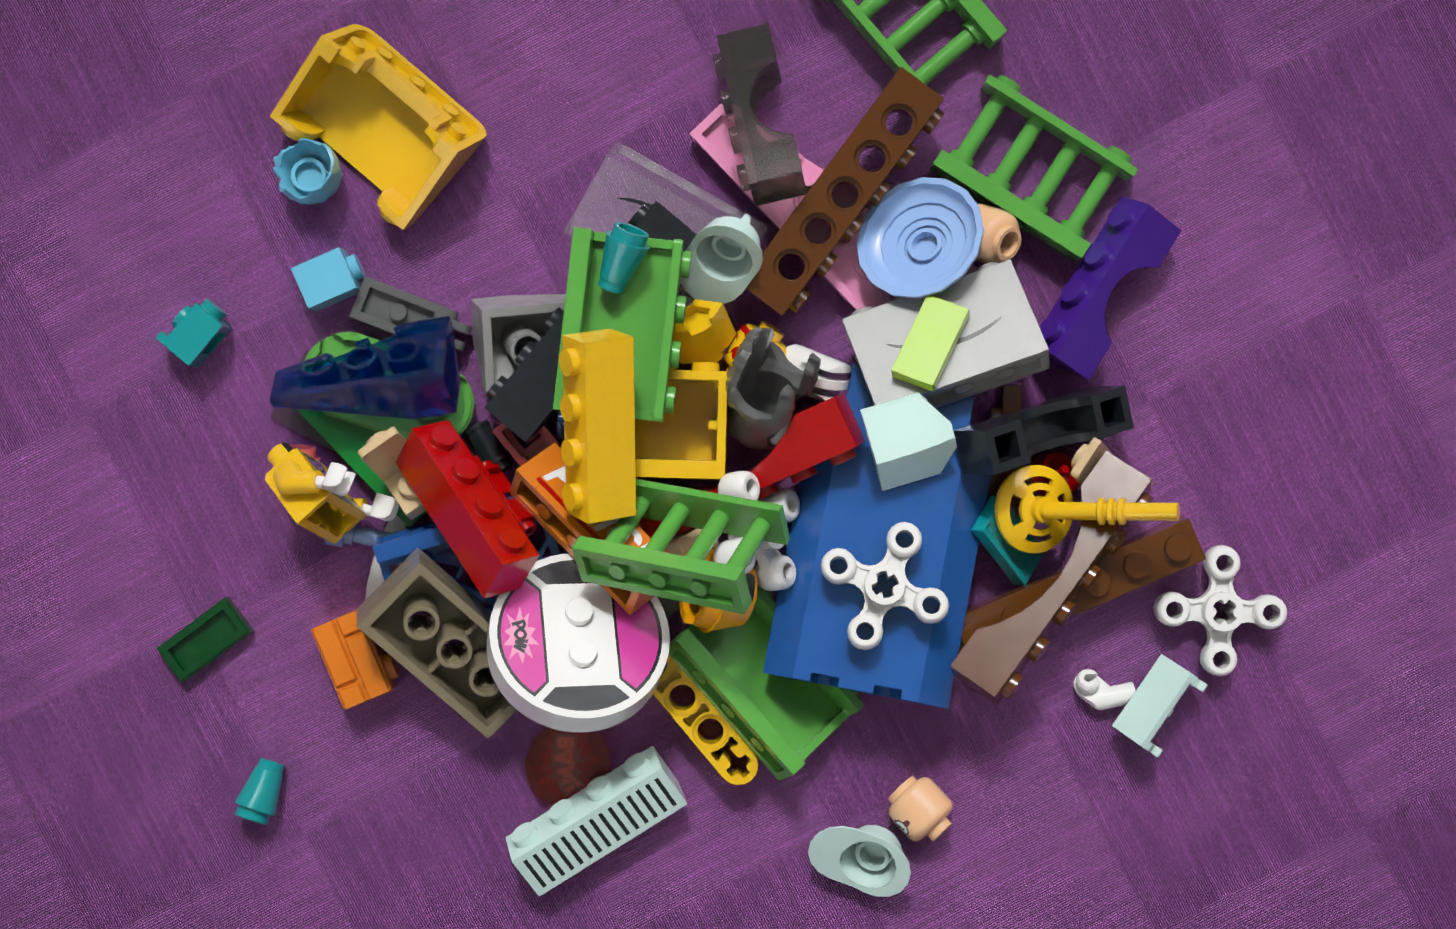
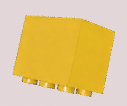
(694, 436)

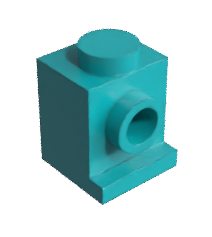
(196, 332)

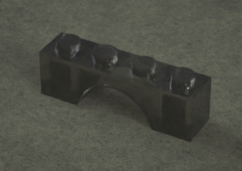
(769, 156)

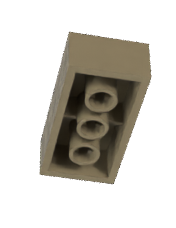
(421, 641)

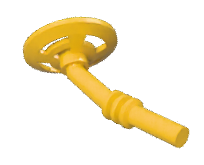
(1049, 509)

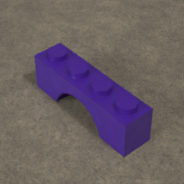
(1129, 240)

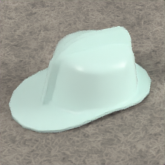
(723, 259)
(861, 858)

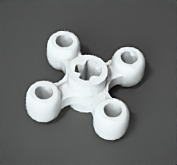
(773, 569)
(903, 593)
(1237, 610)

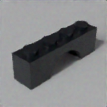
(1068, 419)

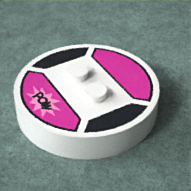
(572, 651)

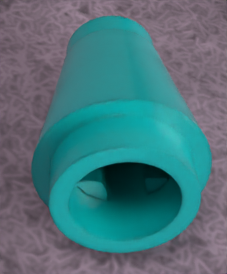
(622, 255)
(261, 792)

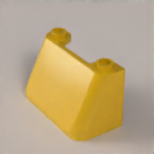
(380, 119)

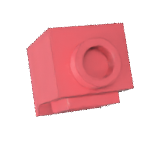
(516, 449)

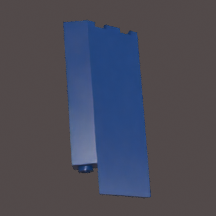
(851, 512)

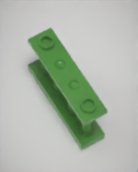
(978, 27)
(1031, 212)
(688, 576)

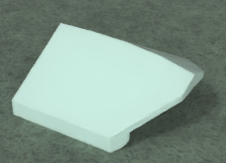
(908, 440)

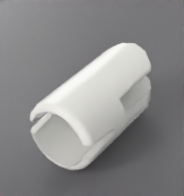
(829, 372)

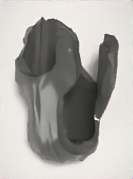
(764, 389)

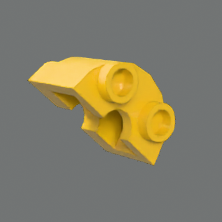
(704, 332)

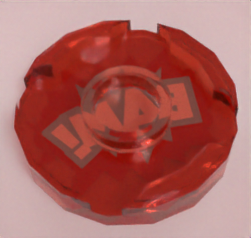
(566, 762)

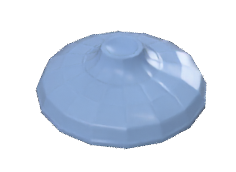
(920, 237)

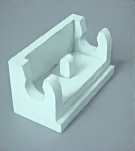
(1155, 702)

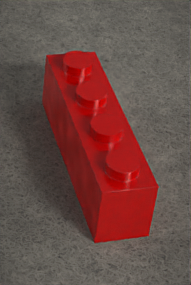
(466, 508)

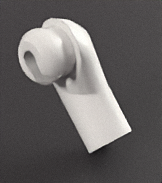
(1099, 693)

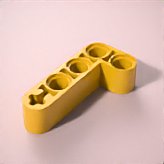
(692, 715)

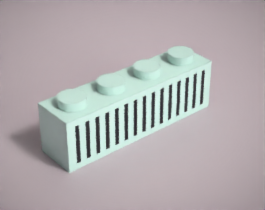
(595, 821)

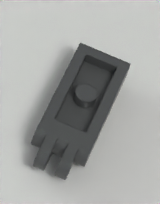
(391, 307)

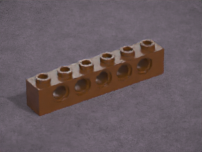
(901, 94)

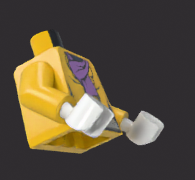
(320, 496)

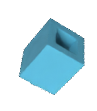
(329, 278)

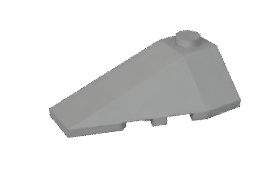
(505, 327)

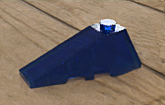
(395, 377)

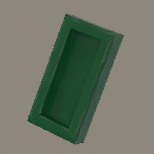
(205, 639)

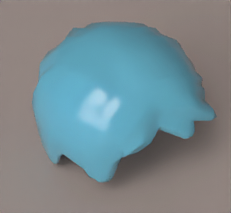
(308, 172)

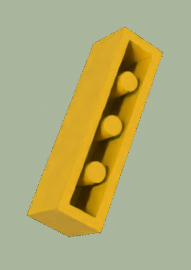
(598, 425)

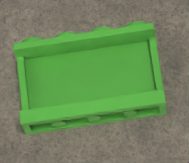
(643, 311)
(771, 713)

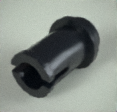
(488, 445)

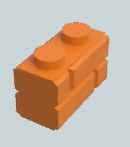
(354, 661)

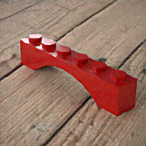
(812, 437)

